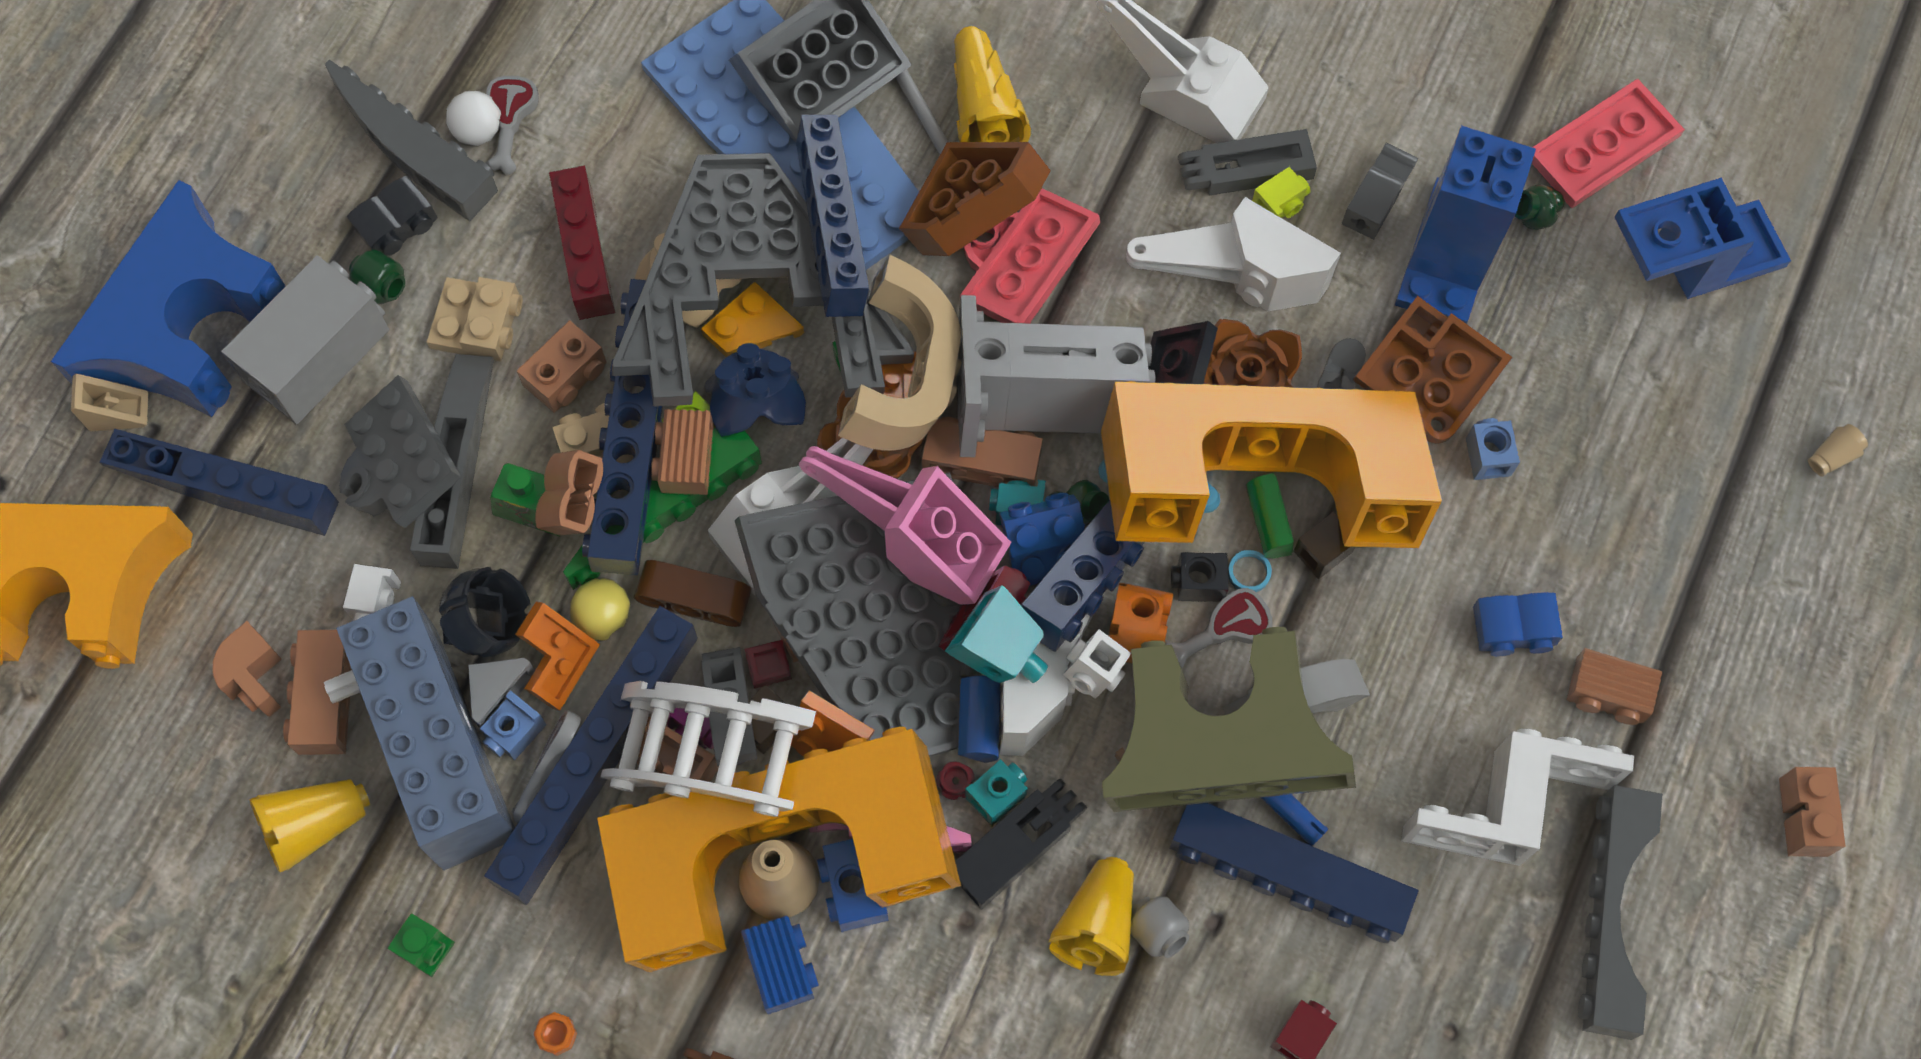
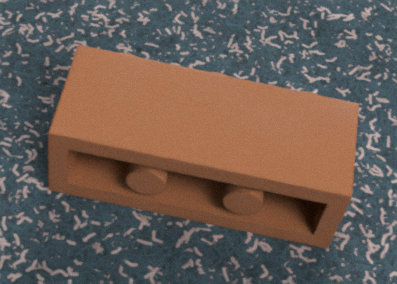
(997, 460)
(315, 722)

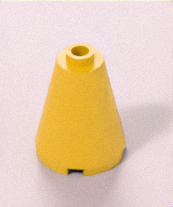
(307, 818)
(1098, 920)

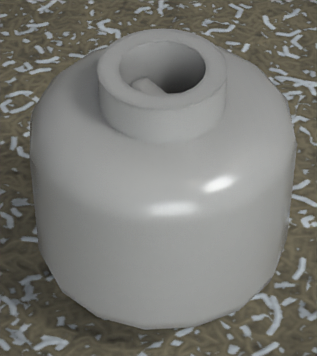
(1159, 926)

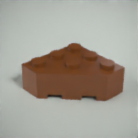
(971, 193)

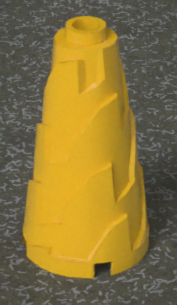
(985, 94)

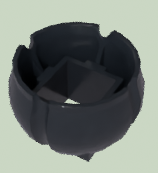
(499, 607)

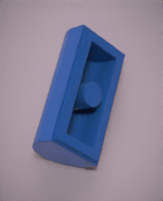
(979, 719)

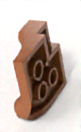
(1437, 360)

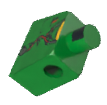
(517, 495)

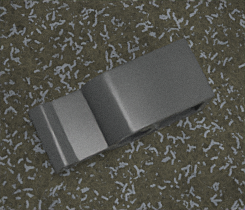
(1379, 191)

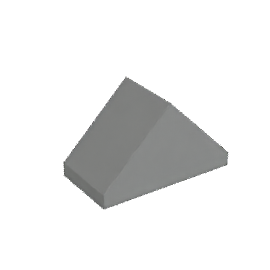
(492, 682)

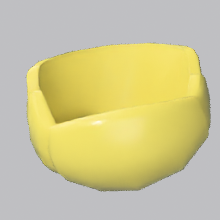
(599, 608)

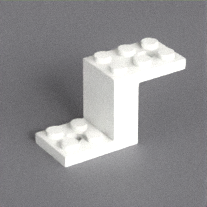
(1518, 797)

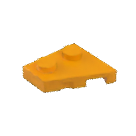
(750, 319)

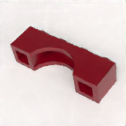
(581, 243)

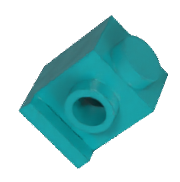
(1014, 493)
(992, 804)

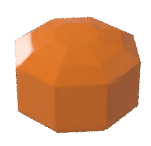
(555, 1033)

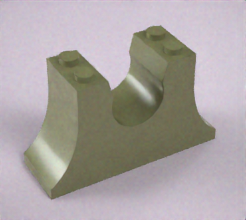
(1199, 758)

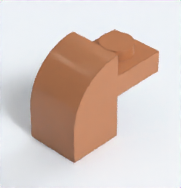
(239, 665)

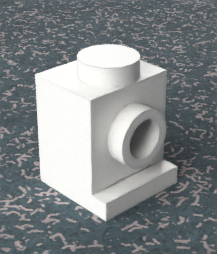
(369, 590)

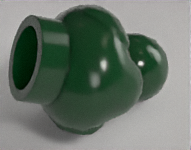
(1539, 207)
(1089, 497)

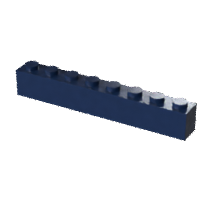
(596, 747)

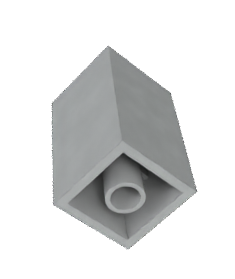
(307, 338)

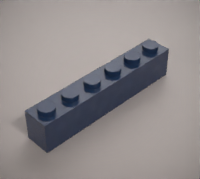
(1294, 870)

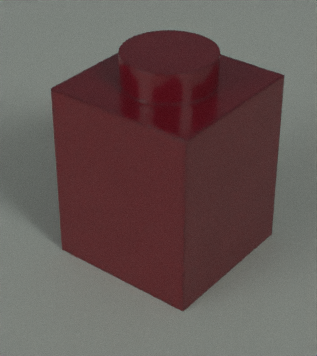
(1304, 1031)

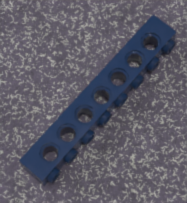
(623, 550)

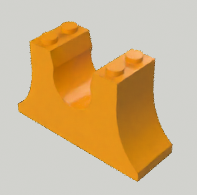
(97, 554)

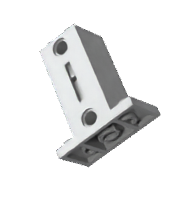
(1040, 374)

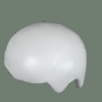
(473, 118)

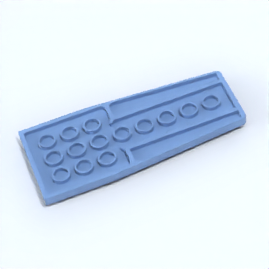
(720, 107)

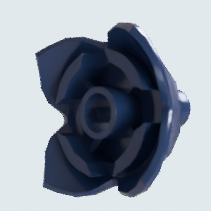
(754, 385)

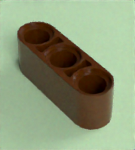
(692, 593)

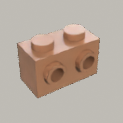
(562, 367)

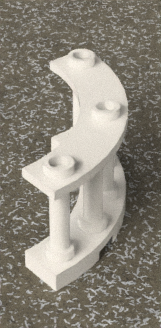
(698, 703)

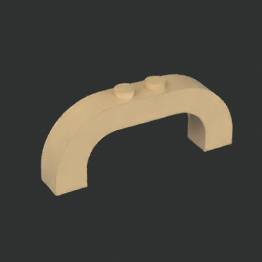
(922, 306)

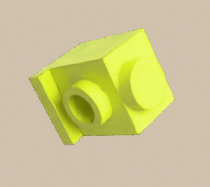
(1282, 193)

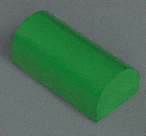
(1270, 516)

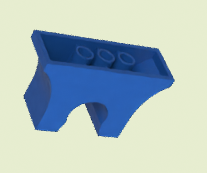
(157, 295)

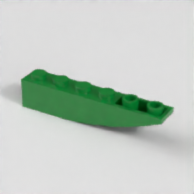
(731, 459)

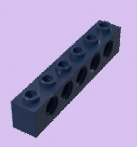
(832, 216)
(1080, 579)

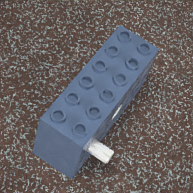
(424, 732)

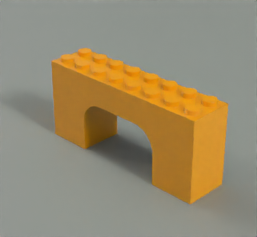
(1353, 441)
(669, 850)

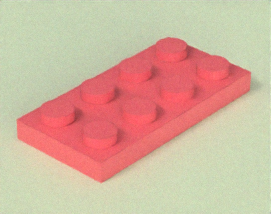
(1605, 143)

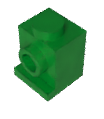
(421, 945)

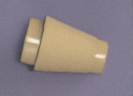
(1838, 449)

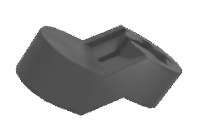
(1349, 356)

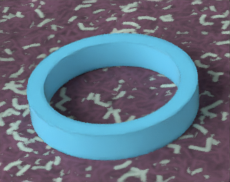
(1250, 553)

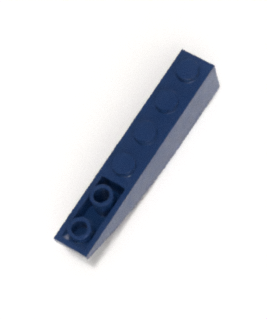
(223, 481)

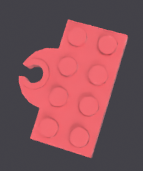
(1027, 257)

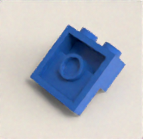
(1041, 533)

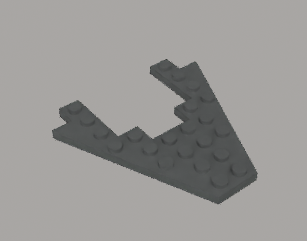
(740, 223)

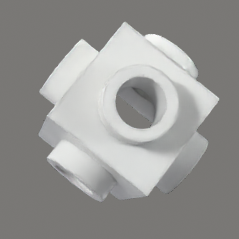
(1096, 664)

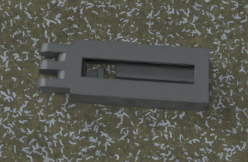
(1256, 159)

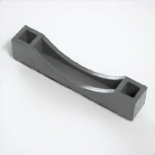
(1614, 995)

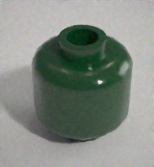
(379, 273)

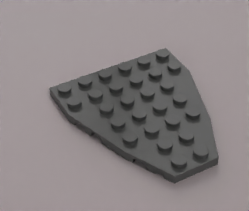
(856, 618)

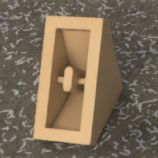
(107, 404)

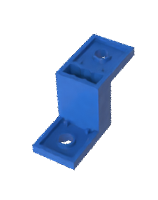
(1702, 238)

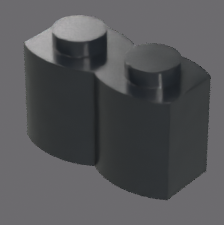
(392, 216)

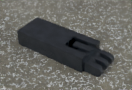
(1008, 851)

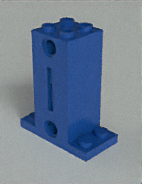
(1465, 221)

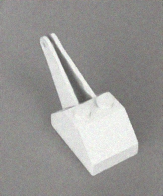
(1192, 79)
(1258, 252)
(770, 492)
(1035, 708)

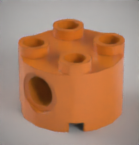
(1139, 616)

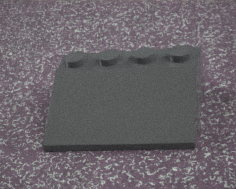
(820, 61)

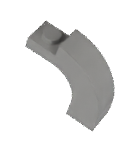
(1326, 686)

